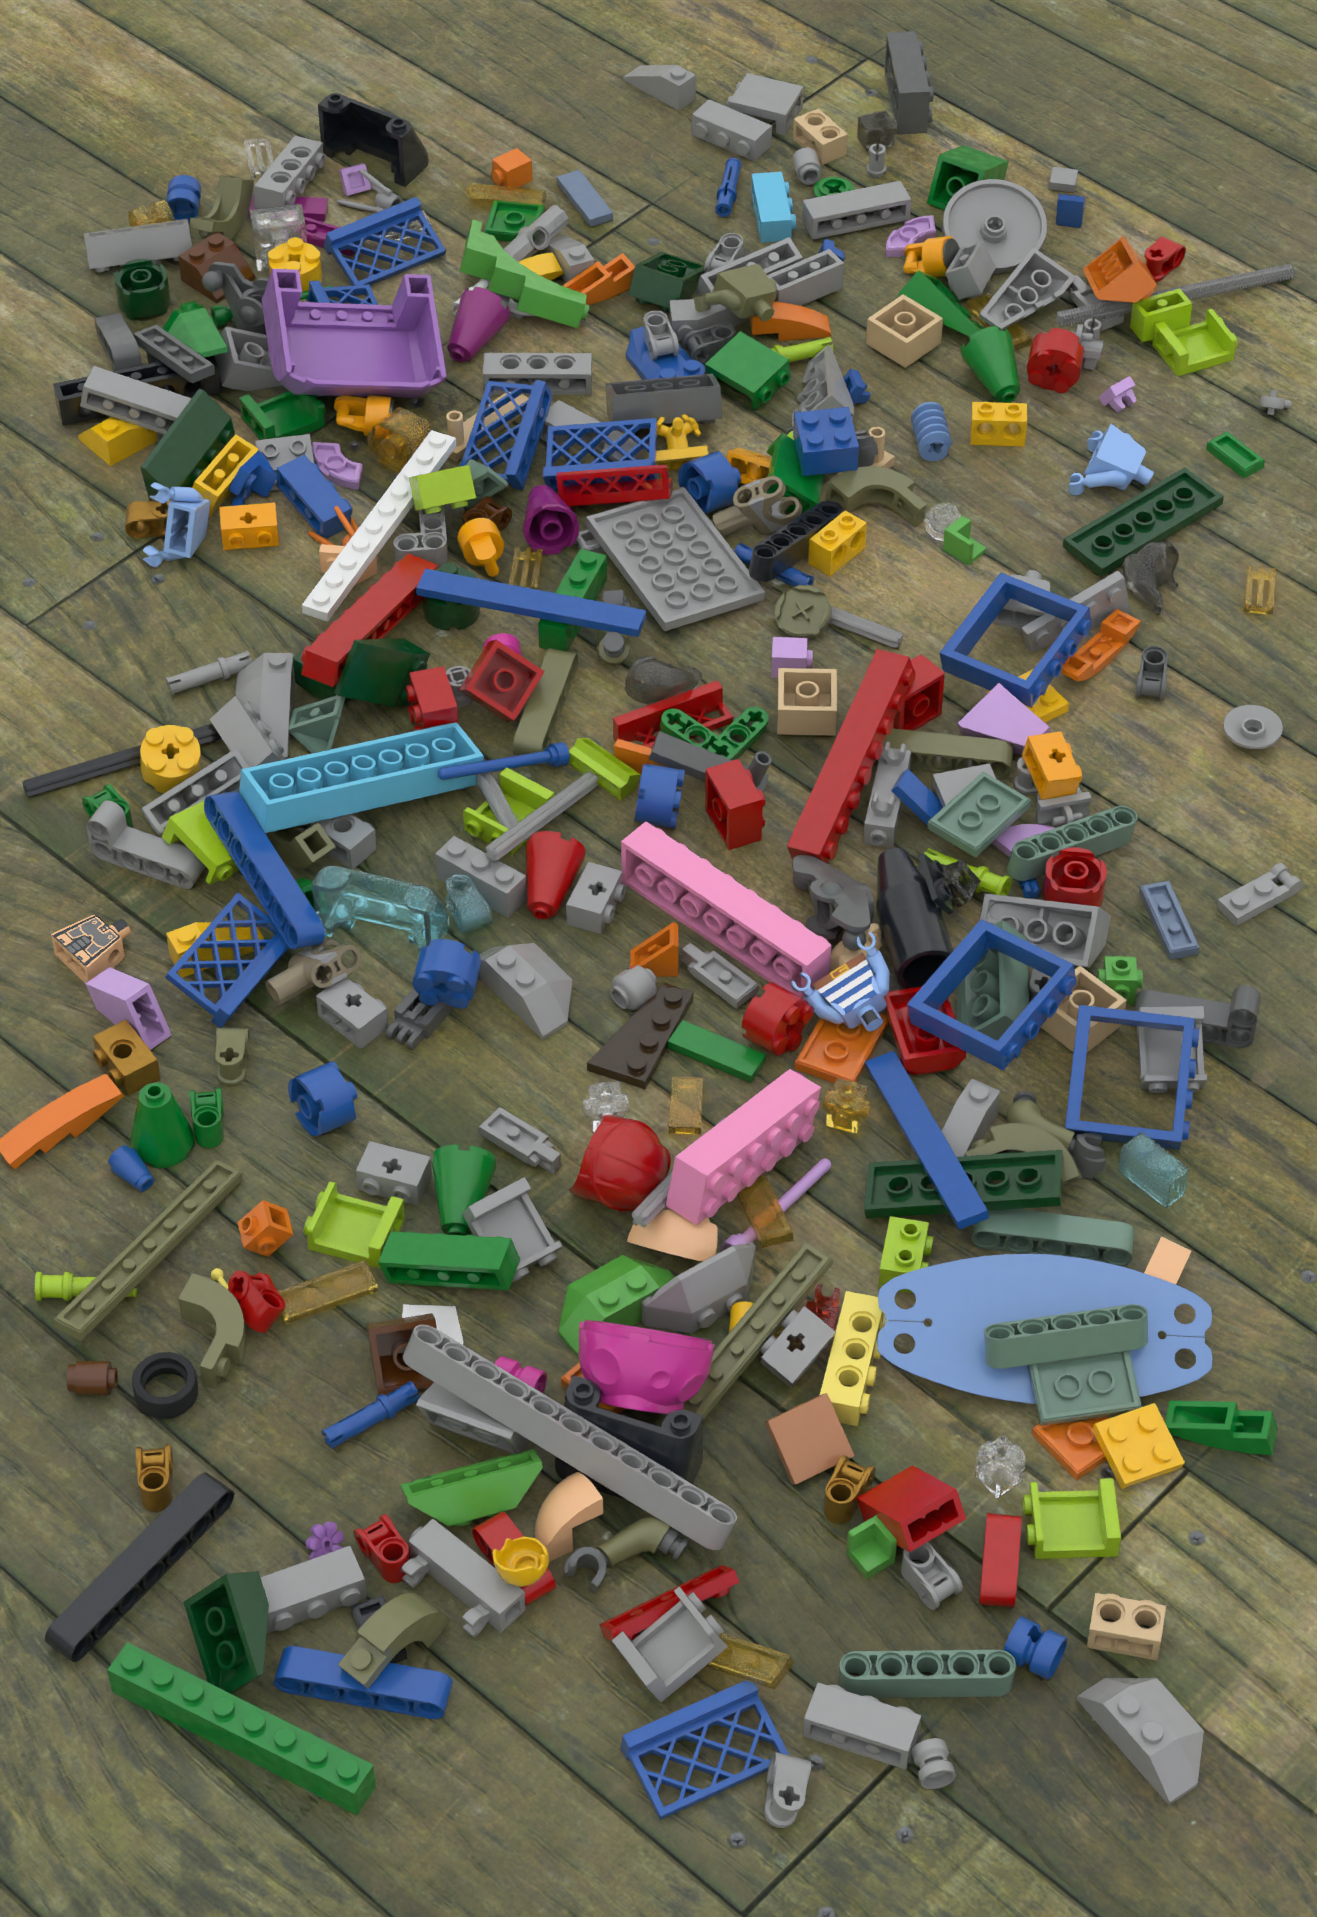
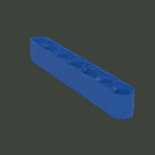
(264, 870)

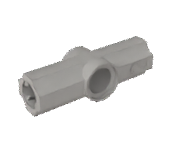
(543, 228)

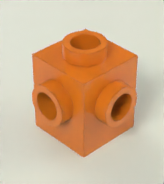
(265, 1228)

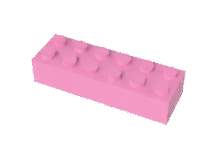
(743, 1147)

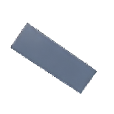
(584, 198)
(1169, 920)

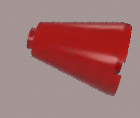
(550, 871)

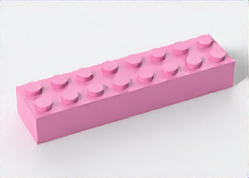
(722, 910)

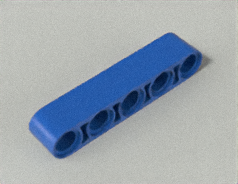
(395, 1690)

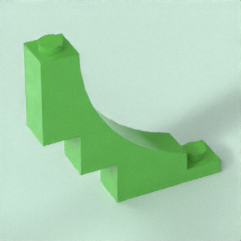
(535, 294)

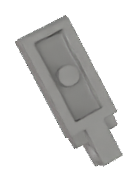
(1083, 295)
(719, 975)
(520, 1140)

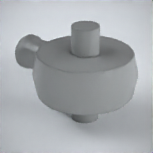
(1274, 402)

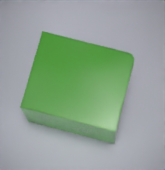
(960, 544)
(871, 1547)

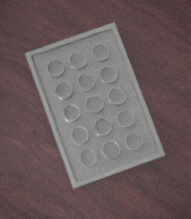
(675, 559)

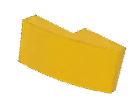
(544, 265)

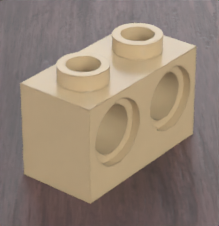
(821, 134)
(1125, 1634)

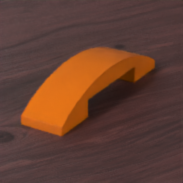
(1103, 647)

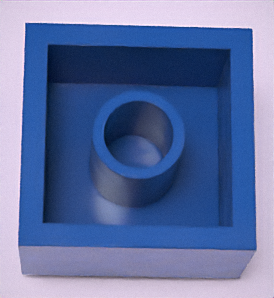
(825, 441)

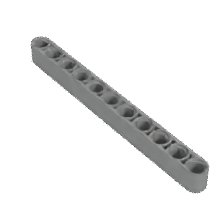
(570, 1437)

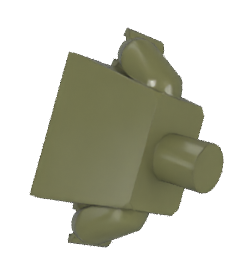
(743, 291)

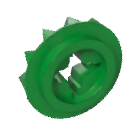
(832, 185)

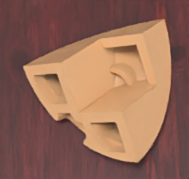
(677, 1236)
(564, 1508)

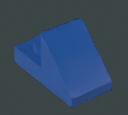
(1070, 210)
(254, 475)

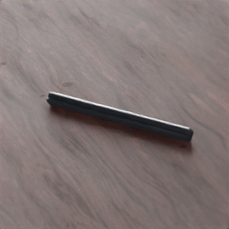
(101, 766)

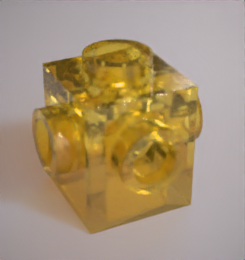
(846, 1105)

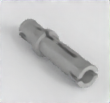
(220, 669)

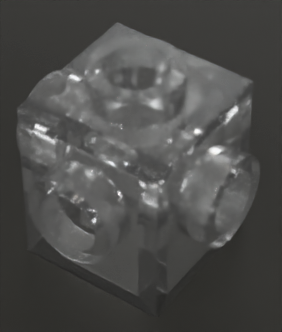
(604, 1099)
(1000, 1465)

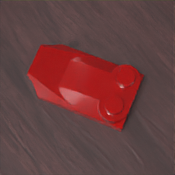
(919, 1049)

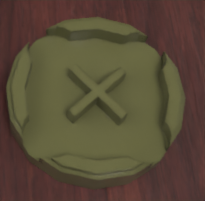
(803, 612)

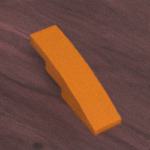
(65, 1115)

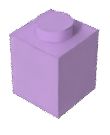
(790, 653)

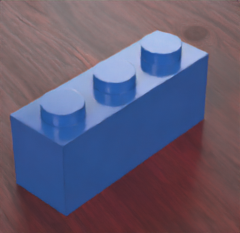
(313, 496)

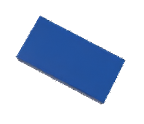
(916, 796)

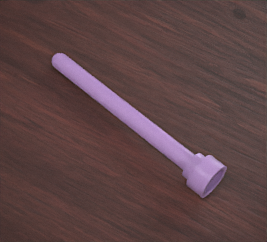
(785, 1201)

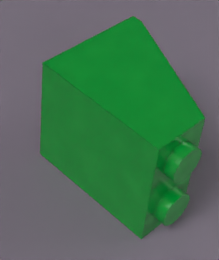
(959, 168)

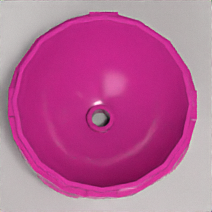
(643, 1365)

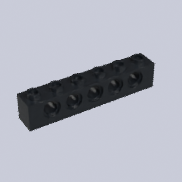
(69, 393)

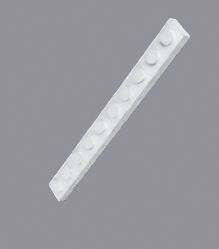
(376, 529)

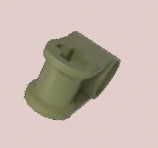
(232, 1055)

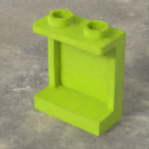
(1195, 345)
(522, 796)
(199, 836)
(352, 1226)
(1073, 1522)

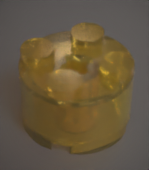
(397, 438)

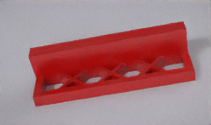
(615, 491)
(696, 703)

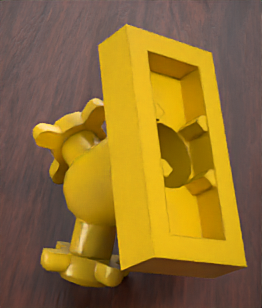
(677, 445)

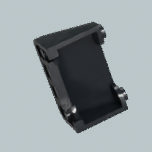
(355, 125)
(673, 1445)

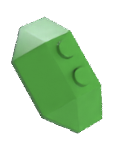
(610, 1296)
(474, 1489)

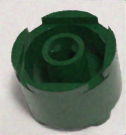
(142, 289)
(448, 614)

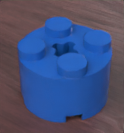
(710, 481)
(659, 795)
(446, 973)
(323, 1099)

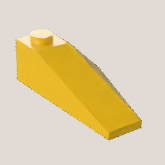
(117, 439)

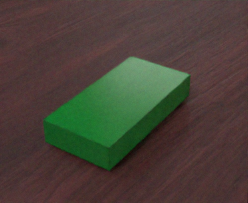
(1235, 454)

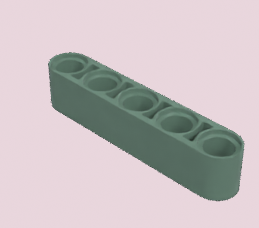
(1095, 833)
(1055, 1234)
(1066, 1336)
(941, 1663)

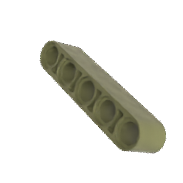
(545, 702)
(952, 752)

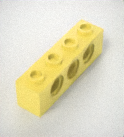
(857, 1314)

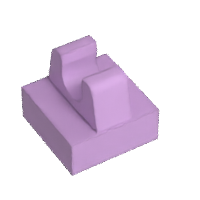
(353, 180)
(1119, 392)

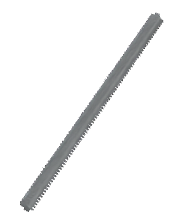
(1192, 291)

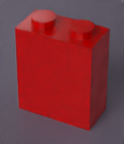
(913, 1507)

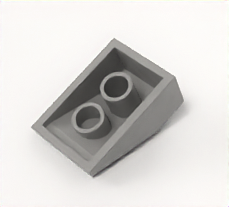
(247, 361)

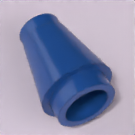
(130, 1167)

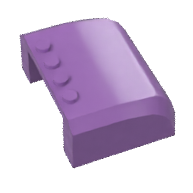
(353, 346)

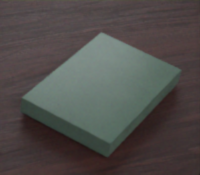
(979, 814)
(1084, 1388)

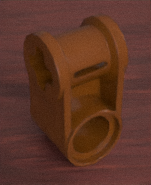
(488, 509)

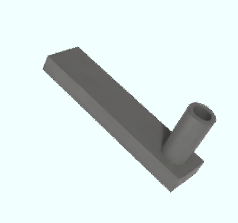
(173, 353)
(694, 760)

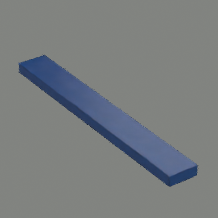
(531, 602)
(927, 1140)

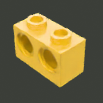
(998, 424)
(837, 543)

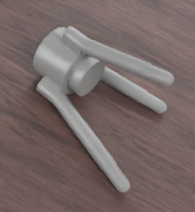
(384, 199)

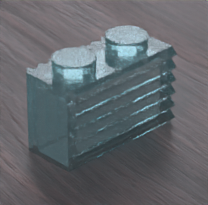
(1153, 1169)

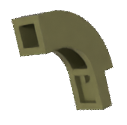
(229, 209)
(879, 486)
(301, 846)
(1025, 1138)
(216, 1308)
(389, 1631)

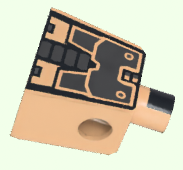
(90, 946)

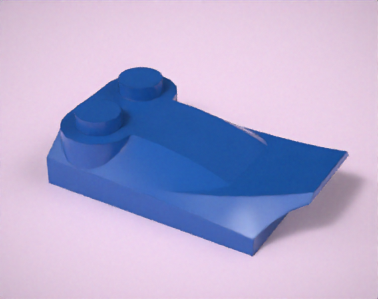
(664, 365)

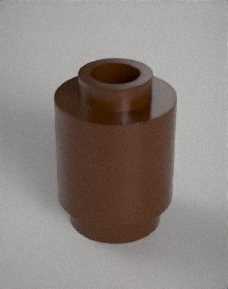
(91, 1377)

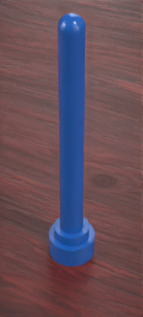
(555, 755)

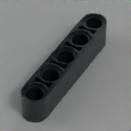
(790, 542)

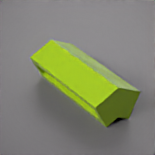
(612, 773)

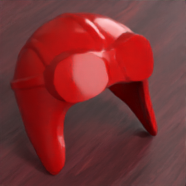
(621, 1164)

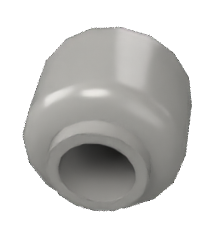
(633, 987)

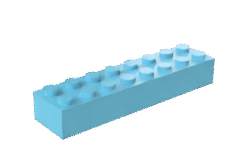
(357, 777)

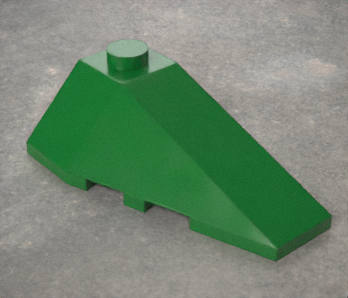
(940, 300)
(195, 329)

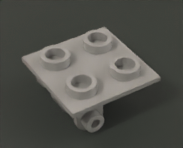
(285, 449)

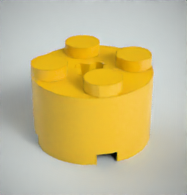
(297, 256)
(169, 756)

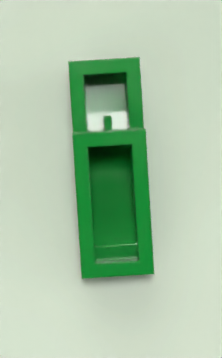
(1223, 1426)

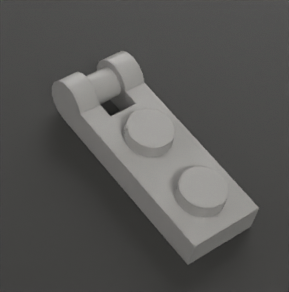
(1259, 895)

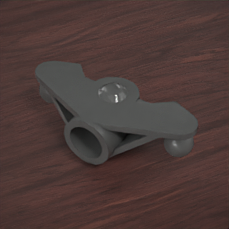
(241, 295)
(836, 901)

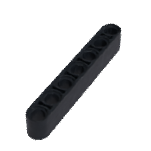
(139, 1567)

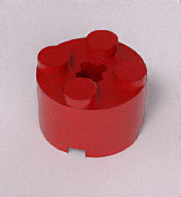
(1055, 360)
(1075, 878)
(776, 1019)

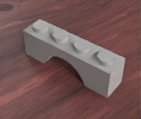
(563, 414)

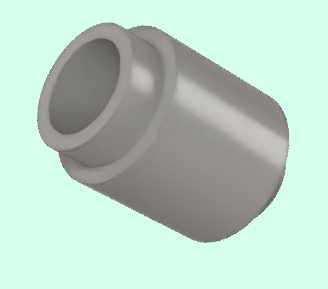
(807, 166)

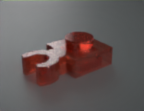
(825, 1307)

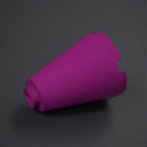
(476, 323)
(549, 521)

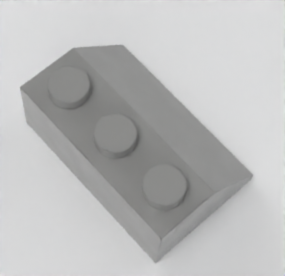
(458, 1416)

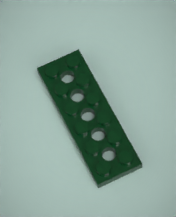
(1142, 508)
(981, 1170)

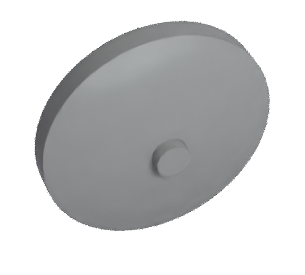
(1000, 216)

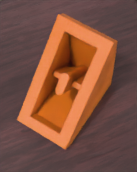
(659, 952)

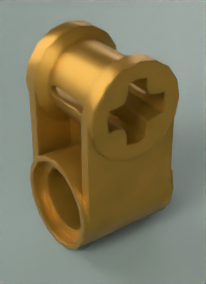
(146, 519)
(155, 1477)
(846, 1485)

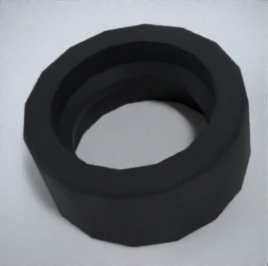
(165, 1364)

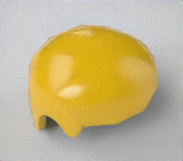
(521, 1561)

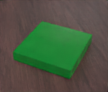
(509, 217)

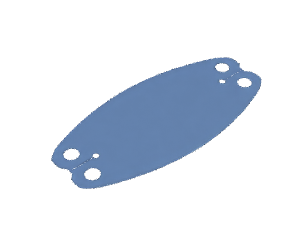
(988, 1290)

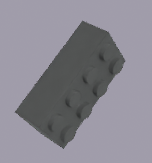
(908, 82)
(665, 397)

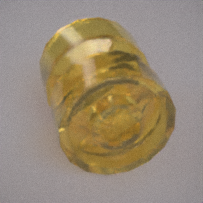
(156, 213)

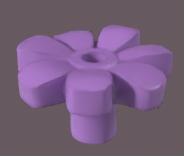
(324, 1539)

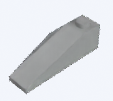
(1027, 289)
(824, 385)
(270, 688)
(1061, 928)

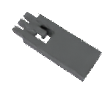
(412, 1026)

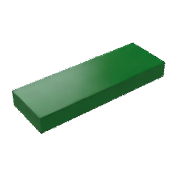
(716, 1051)

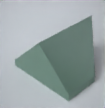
(485, 482)
(317, 723)

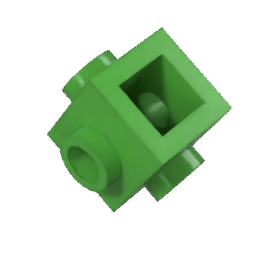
(1121, 976)

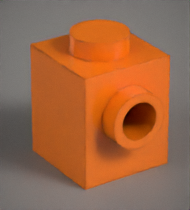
(512, 169)

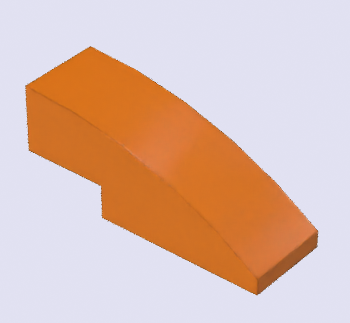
(604, 281)
(792, 323)

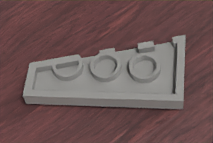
(1101, 598)

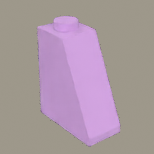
(1002, 718)
(129, 999)

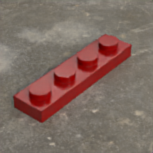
(710, 1584)

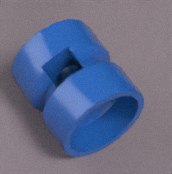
(184, 197)
(1036, 1648)

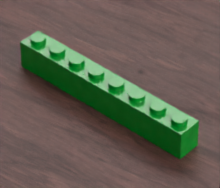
(242, 1728)

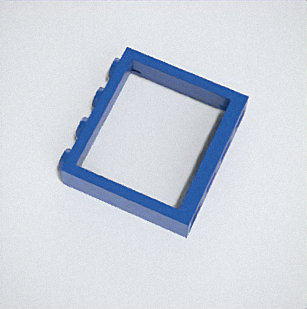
(955, 652)
(926, 1002)
(1187, 1067)

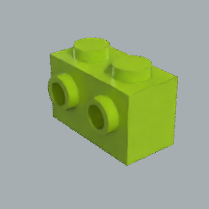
(1171, 307)
(441, 488)
(904, 1249)

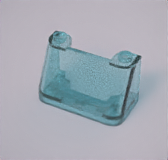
(349, 895)

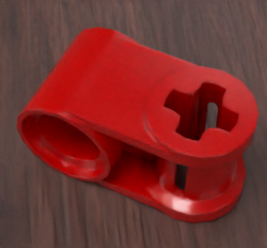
(1163, 257)
(257, 1298)
(381, 1545)

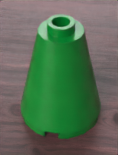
(993, 362)
(160, 1128)
(459, 1182)

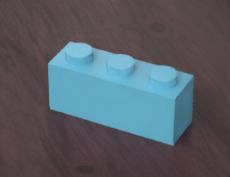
(772, 206)

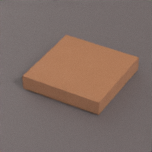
(809, 1438)

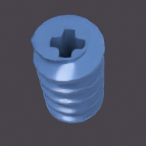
(931, 431)

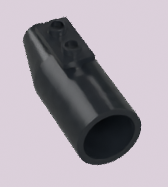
(911, 914)

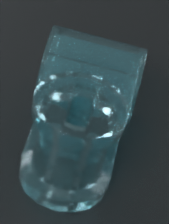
(466, 904)

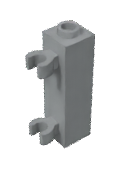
(884, 805)
(465, 1575)

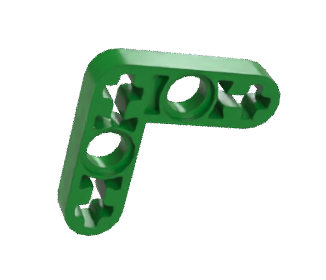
(720, 744)

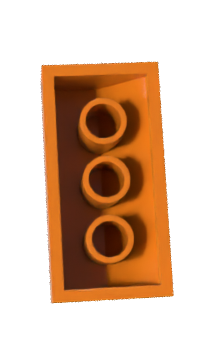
(1120, 274)

